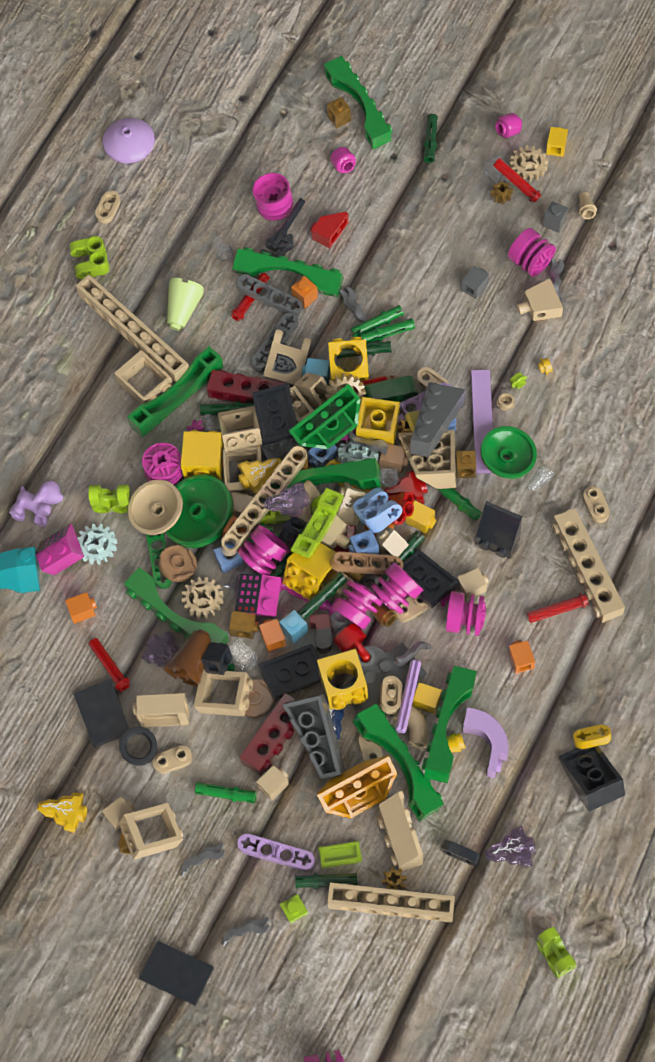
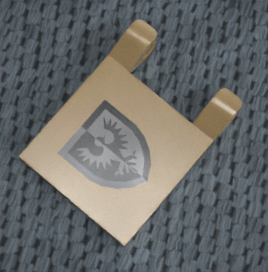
(286, 362)

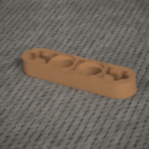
(366, 560)

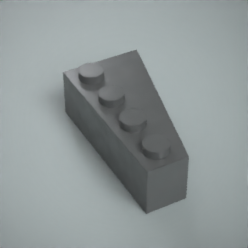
(436, 413)
(317, 733)

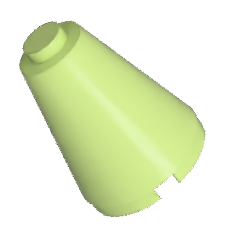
(182, 302)

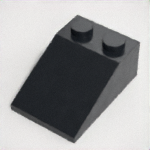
(498, 530)
(592, 776)

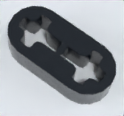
(460, 852)

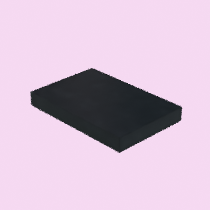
(275, 413)
(431, 577)
(291, 671)
(101, 713)
(176, 973)

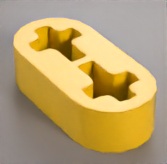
(592, 736)

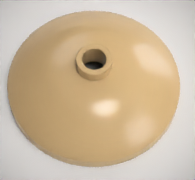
(147, 503)

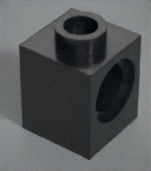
(292, 529)
(217, 658)

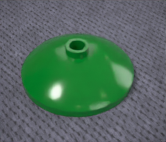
(512, 444)

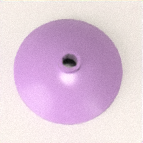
(130, 146)

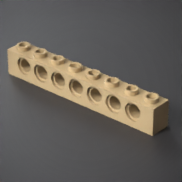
(131, 327)

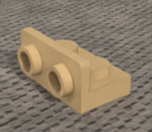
(346, 511)

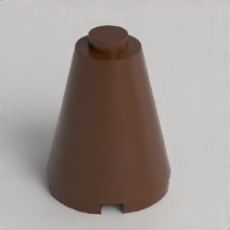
(187, 661)

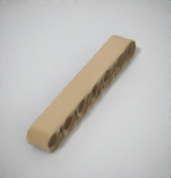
(257, 507)

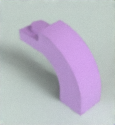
(491, 731)

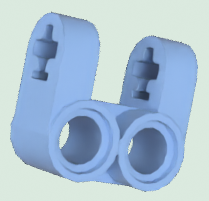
(376, 512)

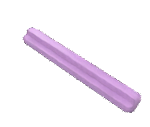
(408, 696)

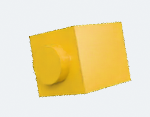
(557, 141)
(422, 517)
(427, 698)

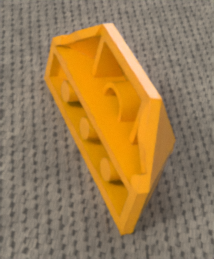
(358, 787)

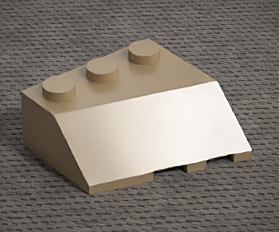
(440, 467)
(399, 833)

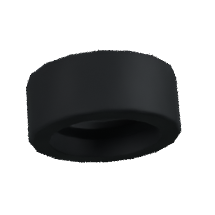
(138, 731)

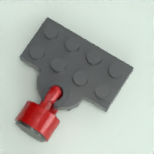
(374, 663)

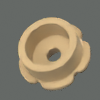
(505, 397)

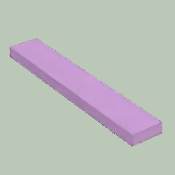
(481, 412)

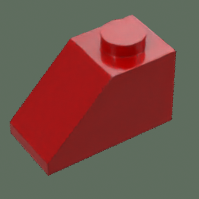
(329, 228)

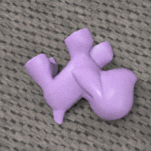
(37, 503)

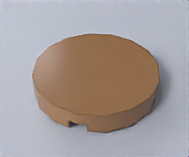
(177, 563)
(259, 700)

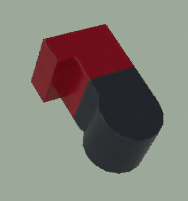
(323, 639)

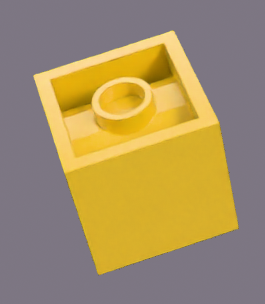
(359, 347)
(202, 454)
(309, 575)
(343, 664)

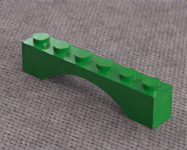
(341, 77)
(252, 264)
(152, 413)
(361, 474)
(143, 588)
(375, 727)
(440, 758)

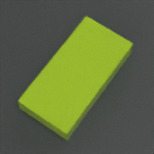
(340, 854)

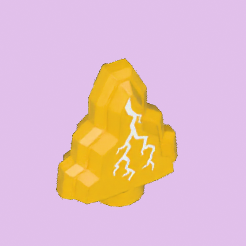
(257, 473)
(66, 810)

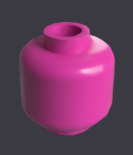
(508, 125)
(343, 160)

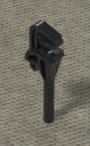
(280, 241)

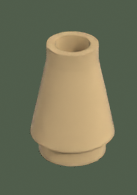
(586, 206)

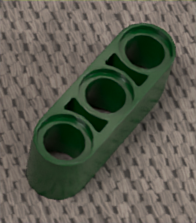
(394, 390)

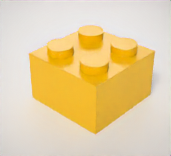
(378, 420)

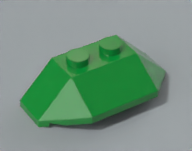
(329, 421)

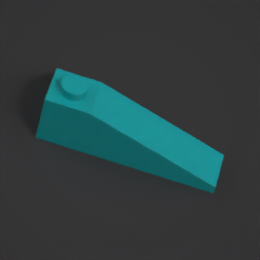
(20, 570)

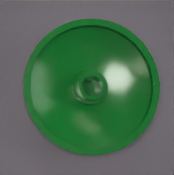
(204, 512)

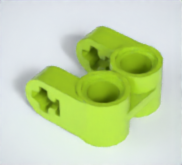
(87, 247)
(105, 500)
(555, 953)

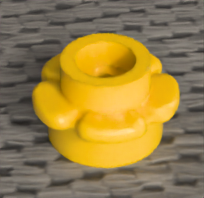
(545, 366)

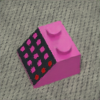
(59, 551)
(258, 594)

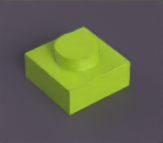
(293, 908)

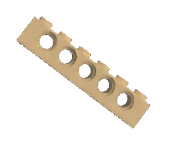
(571, 521)
(391, 902)

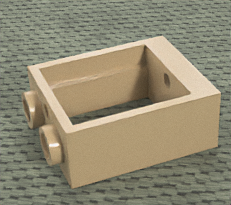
(132, 367)
(246, 418)
(247, 453)
(204, 692)
(162, 710)
(133, 835)

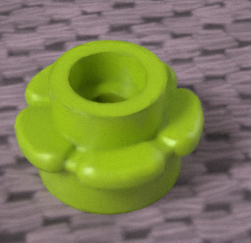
(518, 380)

